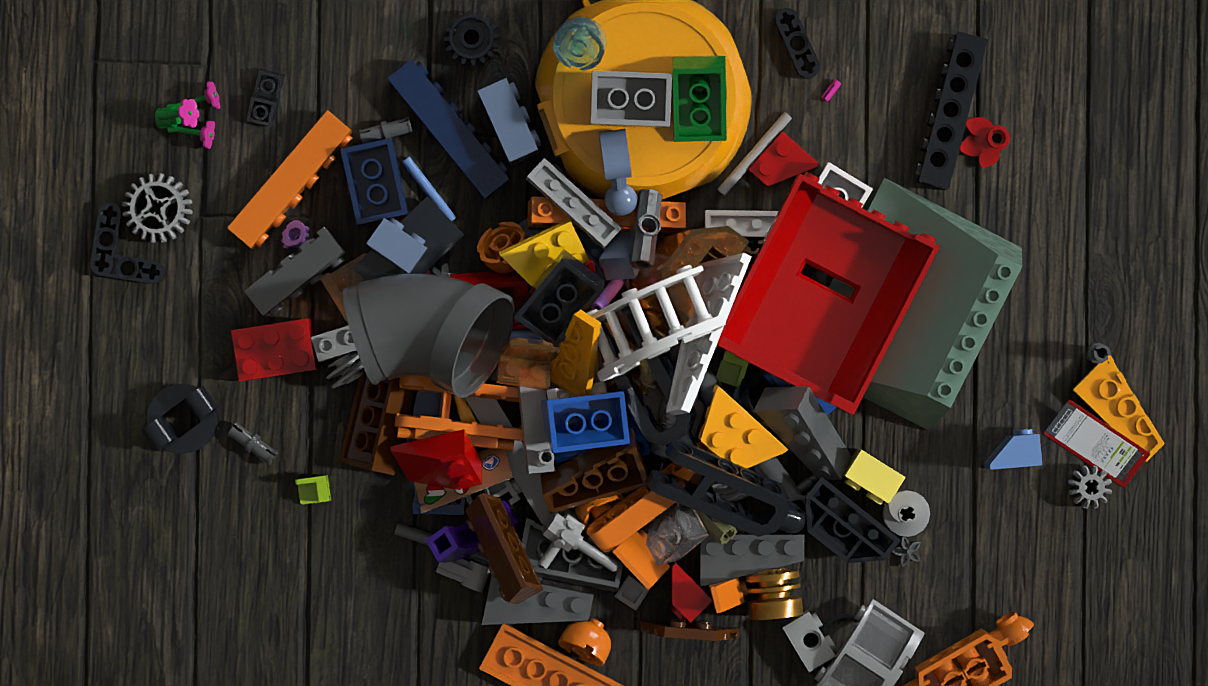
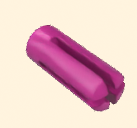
(831, 90)

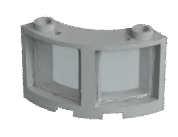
(873, 650)

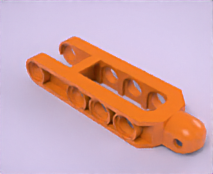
(444, 424)

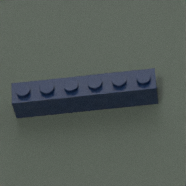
(449, 130)

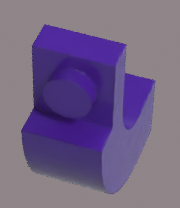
(459, 542)

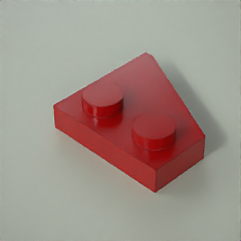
(782, 161)

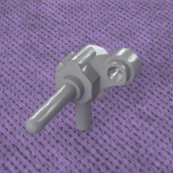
(566, 533)

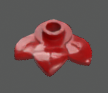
(980, 141)

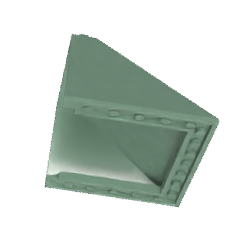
(948, 312)

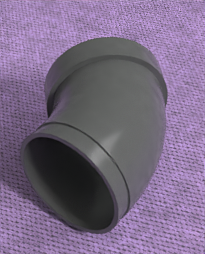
(429, 329)

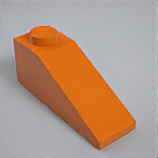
(727, 594)

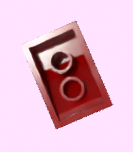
(441, 461)

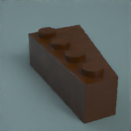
(595, 475)

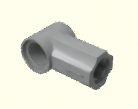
(469, 573)

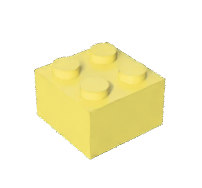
(873, 476)

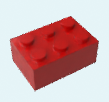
(274, 350)

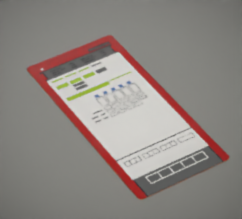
(1096, 443)

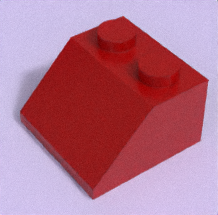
(686, 594)

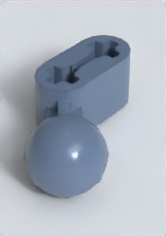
(620, 197)

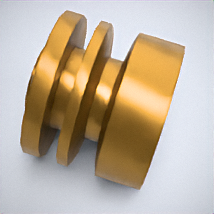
(774, 594)

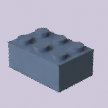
(510, 121)

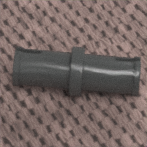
(386, 130)
(1103, 351)
(253, 443)

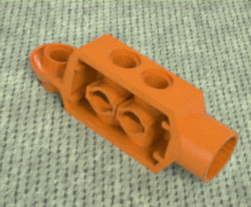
(976, 658)

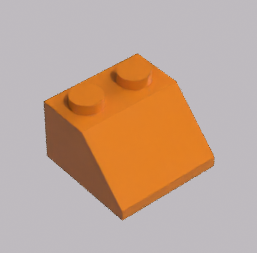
(639, 560)

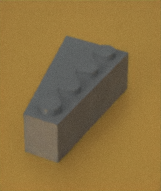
(296, 272)
(805, 429)
(747, 555)
(569, 566)
(550, 605)

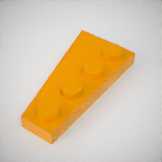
(575, 364)
(1113, 401)

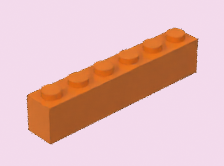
(290, 180)

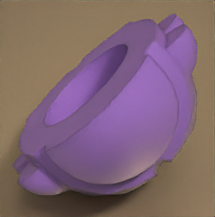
(295, 235)

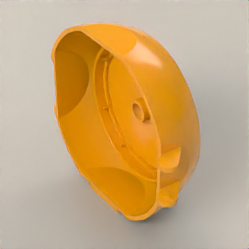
(642, 39)

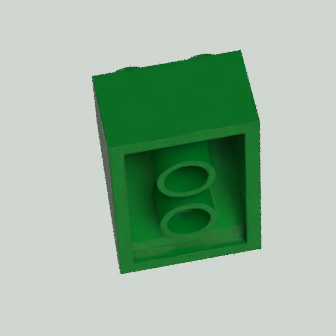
(699, 98)

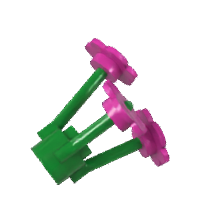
(188, 114)

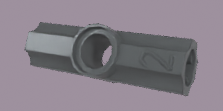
(644, 242)

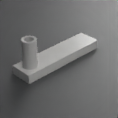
(573, 203)
(536, 445)

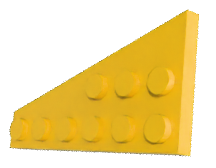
(538, 252)

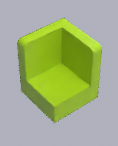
(731, 369)
(314, 489)

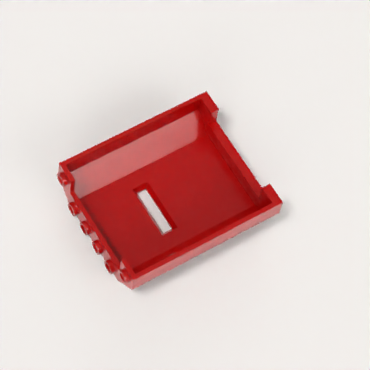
(807, 329)

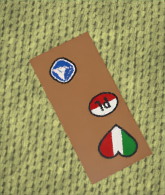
(494, 470)

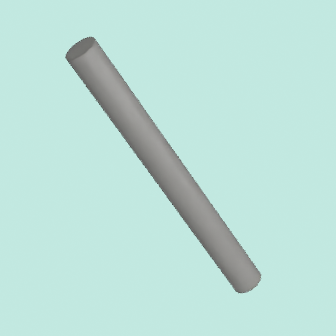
(756, 151)

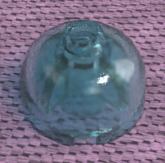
(580, 43)

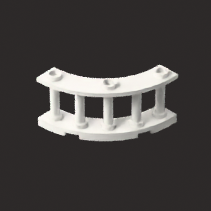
(652, 346)

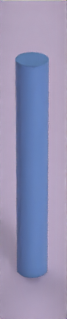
(427, 187)

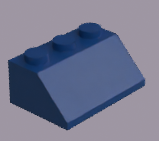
(585, 421)

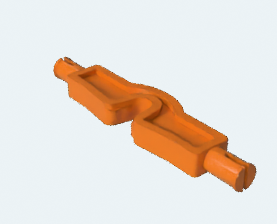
(477, 441)

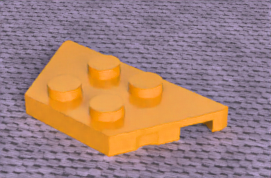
(736, 434)

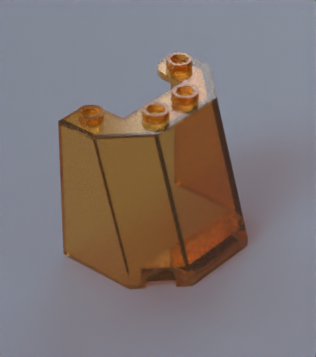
(677, 252)

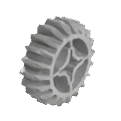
(168, 203)

